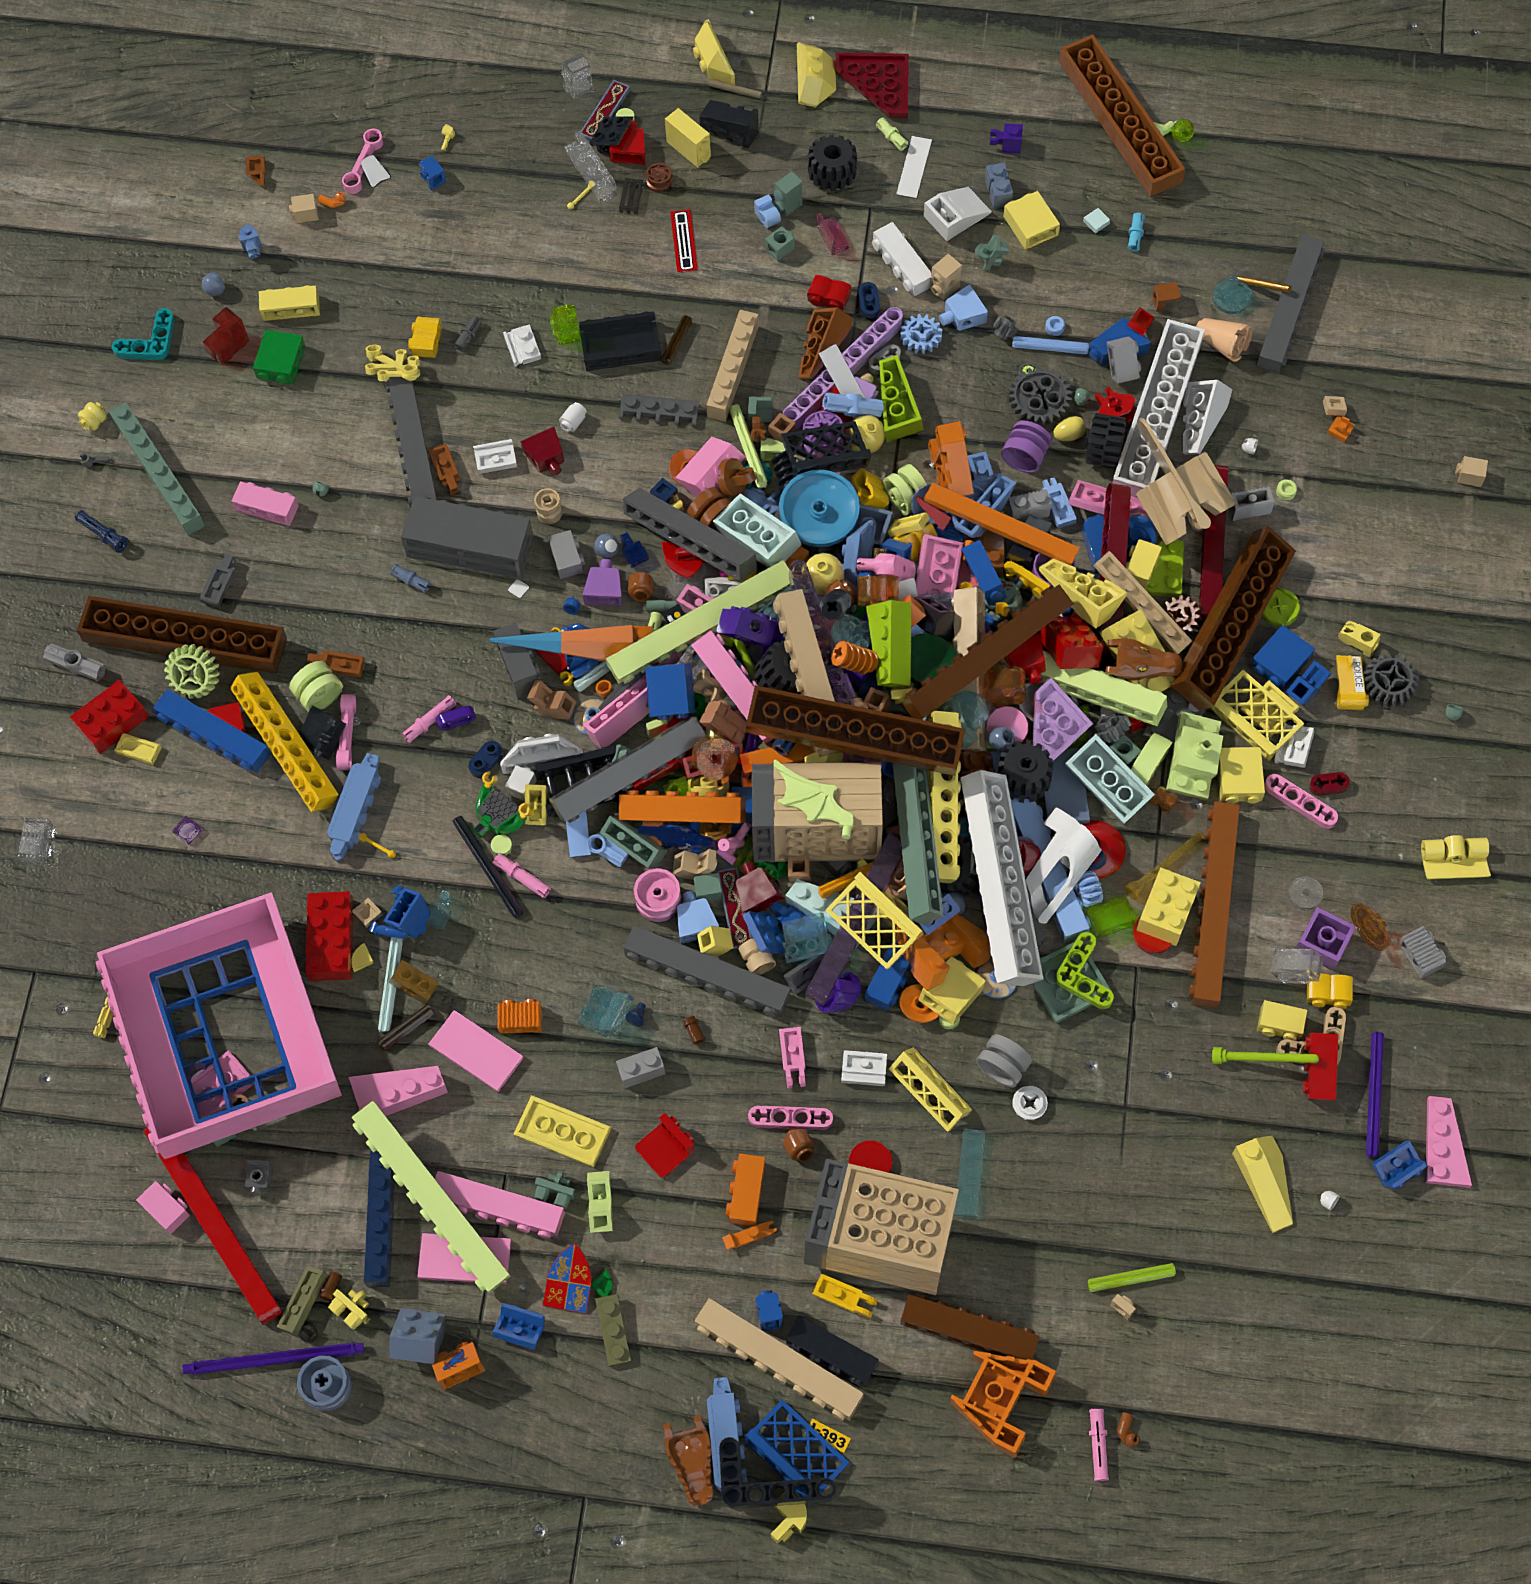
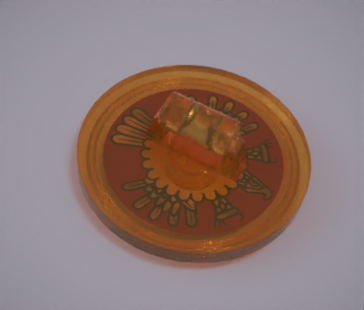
(1370, 926)

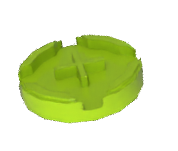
(1282, 608)

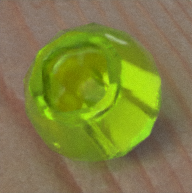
(1182, 130)

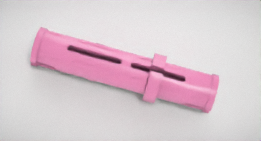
(422, 724)
(517, 872)
(1097, 1416)

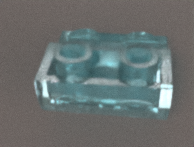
(805, 938)
(605, 1010)

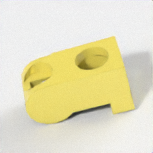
(1360, 637)

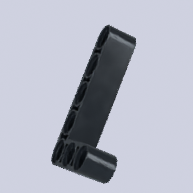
(767, 1488)

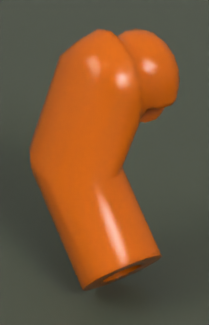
(337, 201)

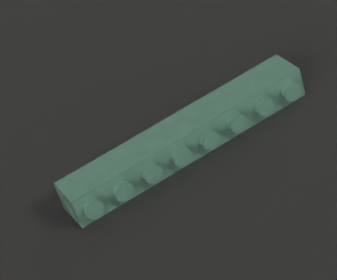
(156, 469)
(918, 844)

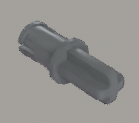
(467, 334)

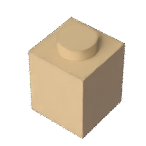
(304, 208)
(1471, 471)

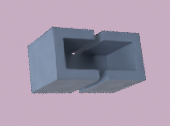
(1000, 189)

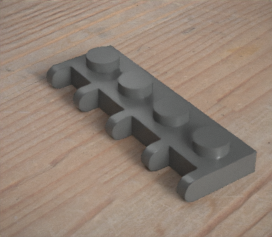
(659, 408)

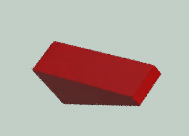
(938, 515)

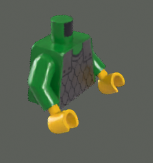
(497, 810)

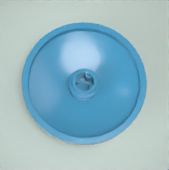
(819, 507)

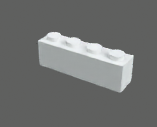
(902, 259)

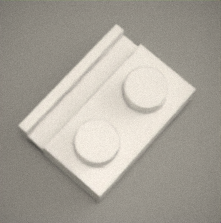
(522, 345)
(495, 456)
(1297, 748)
(864, 1068)

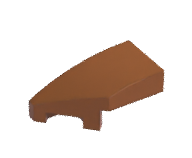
(256, 169)

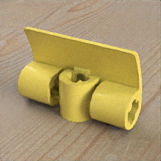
(1455, 857)

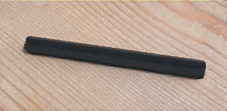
(488, 867)

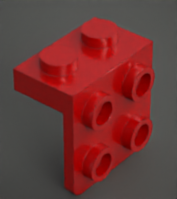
(665, 1146)

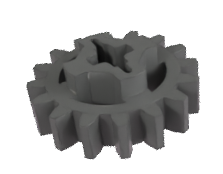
(1110, 727)

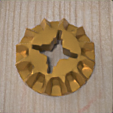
(706, 830)

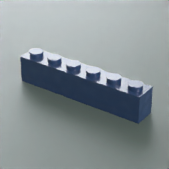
(379, 1223)

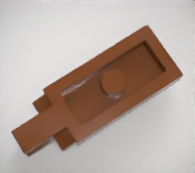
(445, 468)
(340, 663)

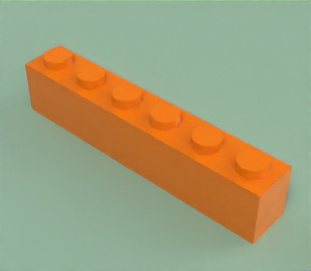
(682, 807)

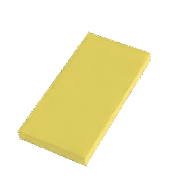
(562, 1131)

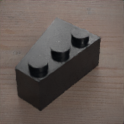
(730, 123)
(1023, 555)

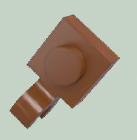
(757, 430)

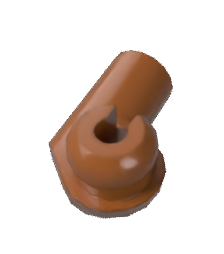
(1125, 1432)

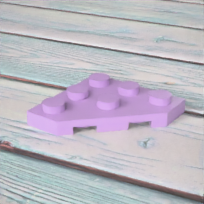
(1056, 719)

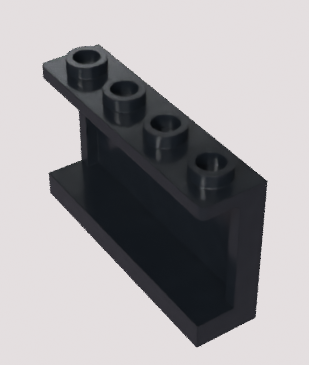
(620, 341)

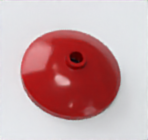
(1111, 844)

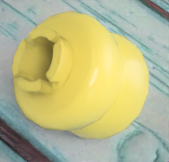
(92, 416)

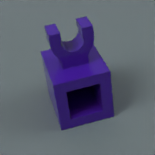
(1010, 139)

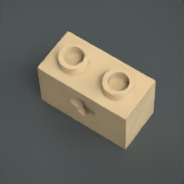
(946, 277)

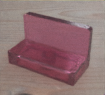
(832, 234)

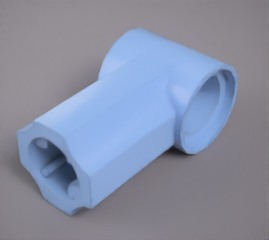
(609, 850)

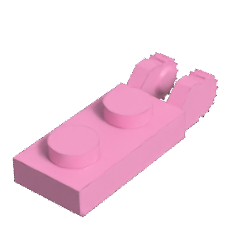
(792, 1054)

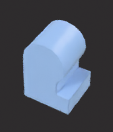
(766, 211)

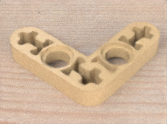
(1328, 1021)

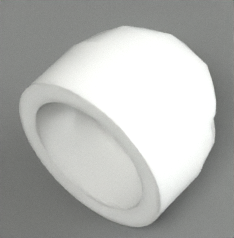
(1250, 445)
(1329, 1199)

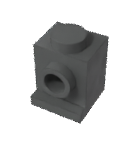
(262, 1184)

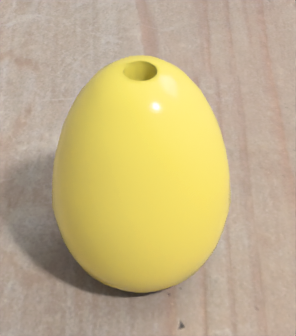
(1070, 429)

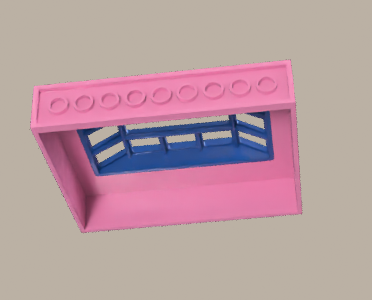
(153, 1047)

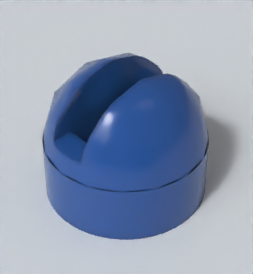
(571, 606)

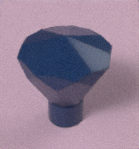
(636, 1015)

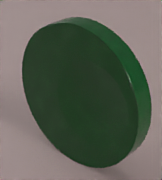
(928, 656)

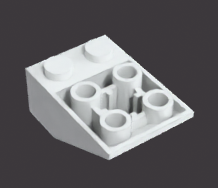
(954, 211)

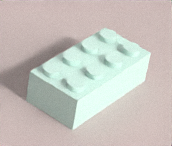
(757, 531)
(1109, 779)

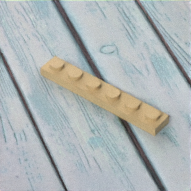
(1139, 599)

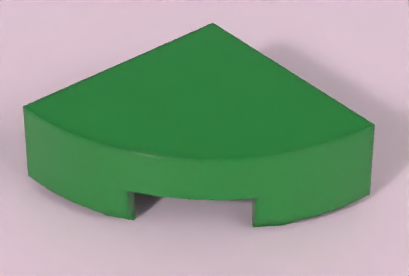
(602, 1284)

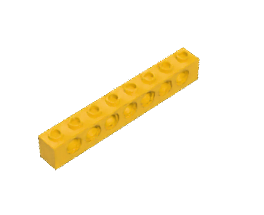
(284, 741)

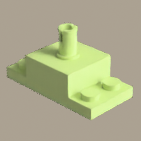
(1194, 756)

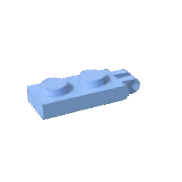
(1060, 509)

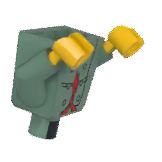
(1004, 608)

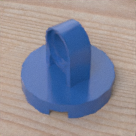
(1141, 528)

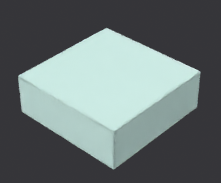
(1096, 220)

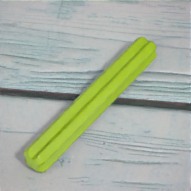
(1131, 1277)

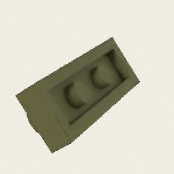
(302, 1300)
(613, 1330)

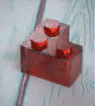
(227, 338)

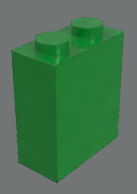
(279, 357)

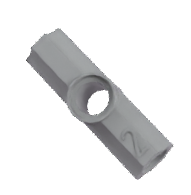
(64, 659)

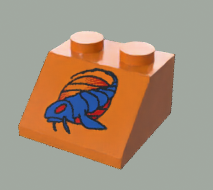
(457, 1365)

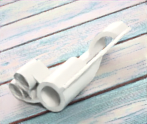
(1071, 846)

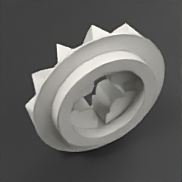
(1030, 1093)

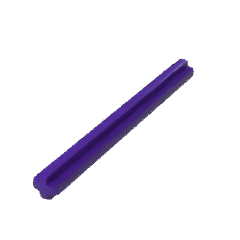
(1375, 1093)

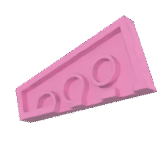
(1444, 1146)

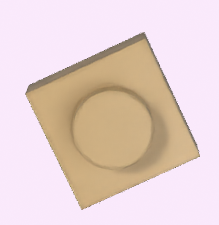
(1334, 406)
(367, 912)
(1123, 1306)

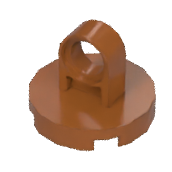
(734, 477)

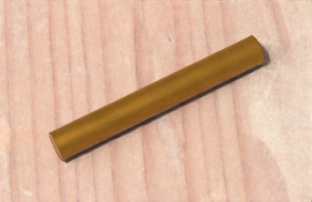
(1266, 284)

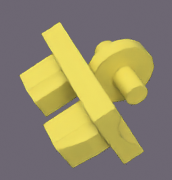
(356, 1316)

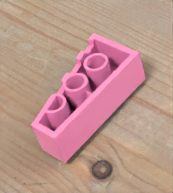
(398, 1089)

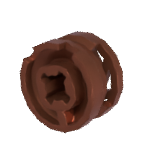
(658, 177)

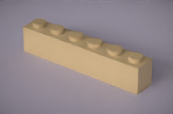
(732, 365)

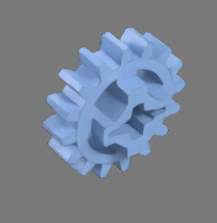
(921, 333)

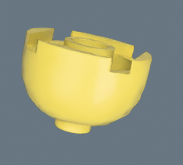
(871, 432)
(824, 571)
(703, 785)

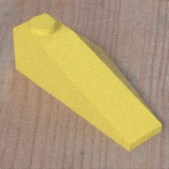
(1092, 598)
(1265, 1175)

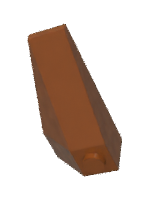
(825, 329)
(994, 548)

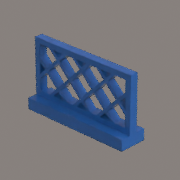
(779, 1461)

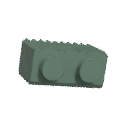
(788, 193)

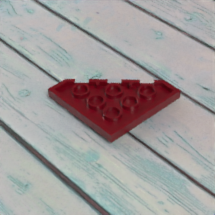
(878, 78)

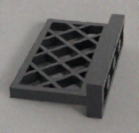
(836, 463)

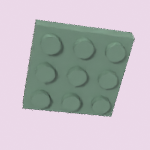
(1057, 1000)

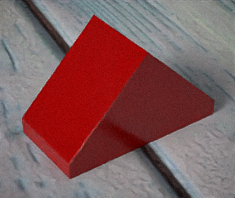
(231, 714)

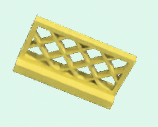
(1244, 728)
(882, 902)

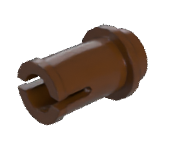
(693, 1030)
(330, 1286)

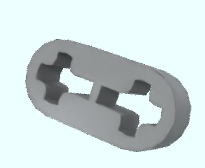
(882, 354)

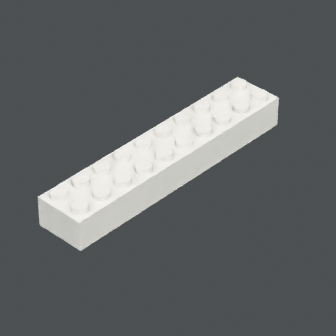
(1159, 403)
(1001, 878)

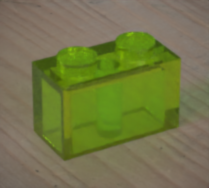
(1111, 917)

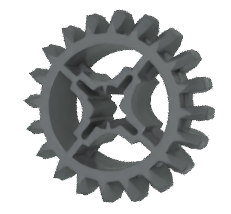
(1379, 684)

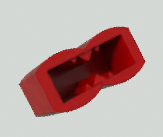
(829, 292)

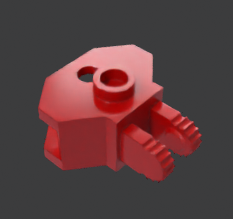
(1117, 404)

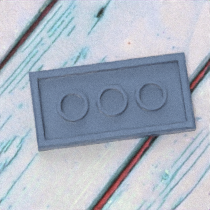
(1067, 790)

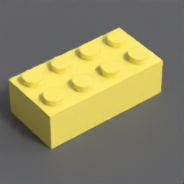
(1137, 628)

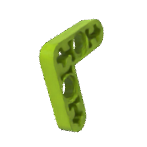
(1077, 978)

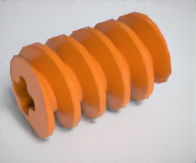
(854, 658)

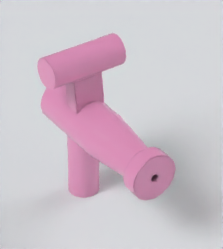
(728, 846)

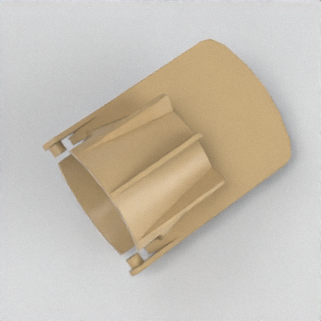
(1182, 492)

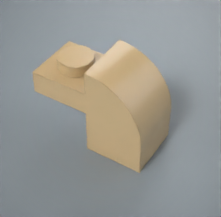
(690, 864)

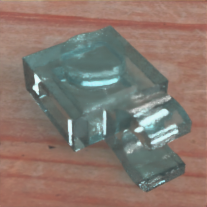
(439, 911)

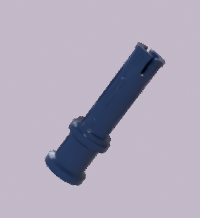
(106, 534)

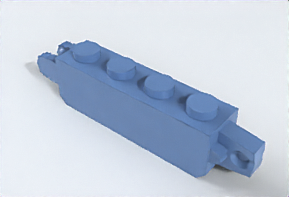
(353, 805)
(723, 1424)

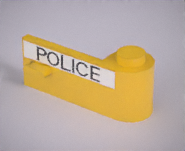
(1351, 683)

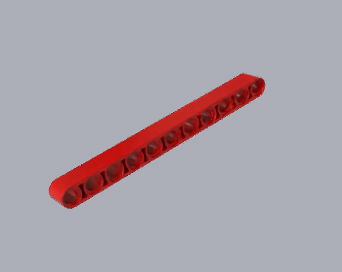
(221, 1236)

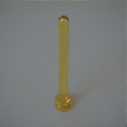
(1135, 888)

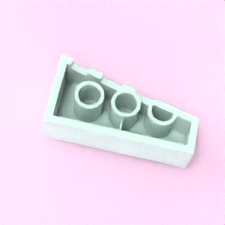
(807, 899)

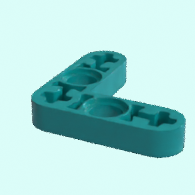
(152, 345)

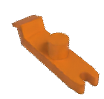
(749, 1235)

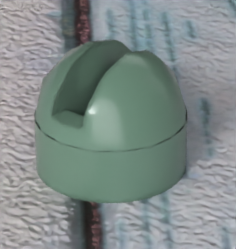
(1081, 396)
(320, 487)
(1454, 712)

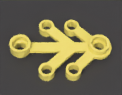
(409, 371)

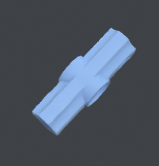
(852, 405)

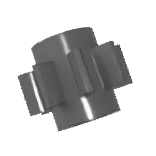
(1005, 327)

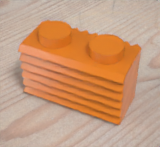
(519, 1017)

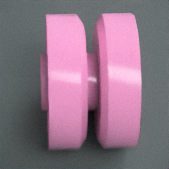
(657, 895)

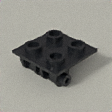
(610, 132)
(321, 732)

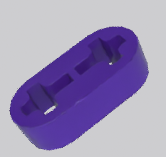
(456, 718)

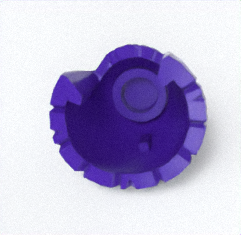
(844, 995)

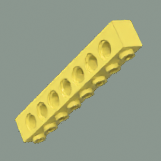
(947, 872)

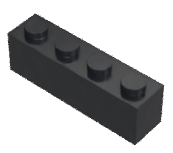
(832, 1352)

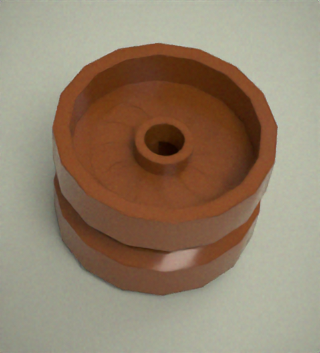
(708, 506)

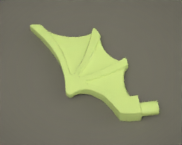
(814, 799)

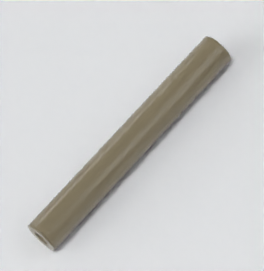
(735, 89)

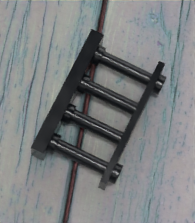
(569, 765)

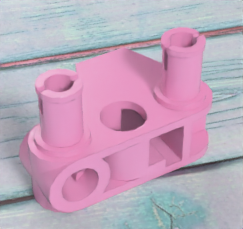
(888, 565)

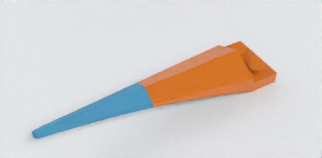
(585, 643)

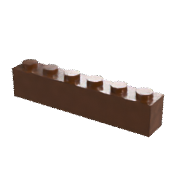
(967, 1328)

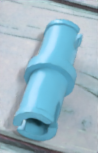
(1136, 232)

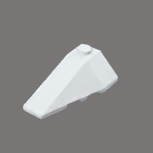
(1204, 408)

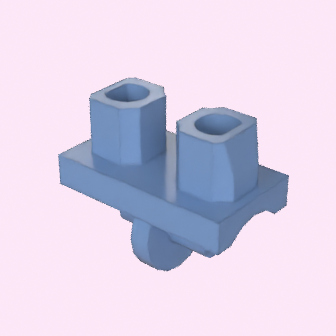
(250, 241)

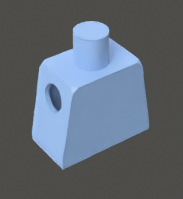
(964, 310)
(694, 917)

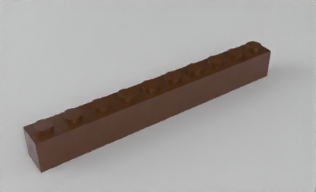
(987, 653)

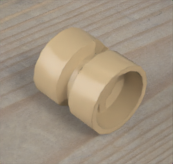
(548, 506)
(757, 961)

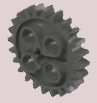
(1056, 391)

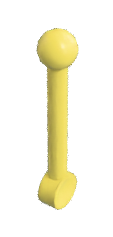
(571, 205)

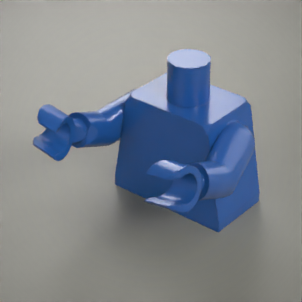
(405, 917)

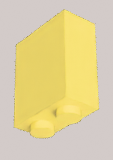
(688, 137)
(1031, 220)
(1241, 775)
(955, 993)

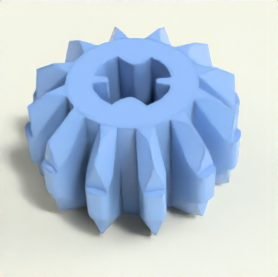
(1089, 889)

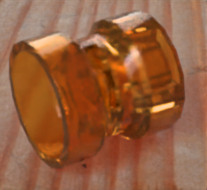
(1164, 799)

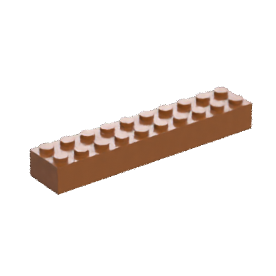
(1121, 115)

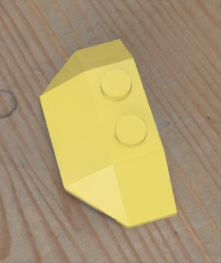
(711, 55)
(815, 75)

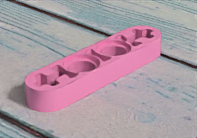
(1298, 804)
(790, 1113)

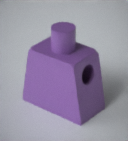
(603, 585)

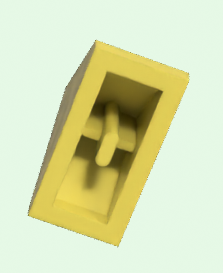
(537, 797)

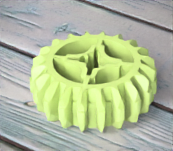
(178, 663)

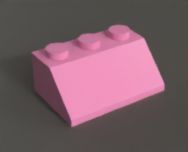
(703, 468)

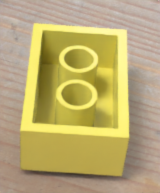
(1168, 906)

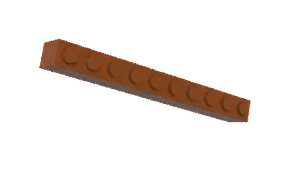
(1215, 905)

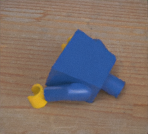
(577, 665)

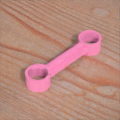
(357, 170)
(344, 754)

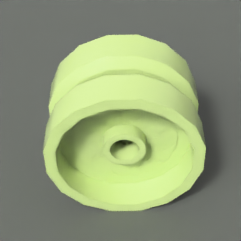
(902, 487)
(316, 686)

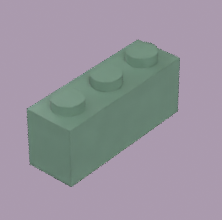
(635, 844)

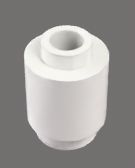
(572, 417)

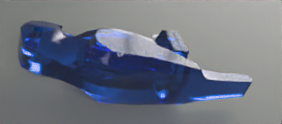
(678, 837)

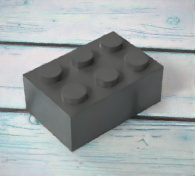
(518, 662)

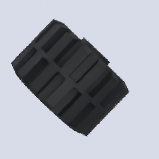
(832, 162)
(1105, 440)
(774, 670)
(1027, 770)
(968, 876)

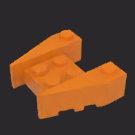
(950, 458)
(952, 938)
(996, 1393)

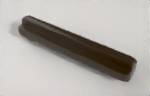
(676, 340)
(405, 1027)

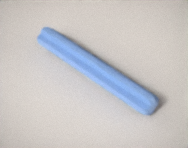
(1050, 345)

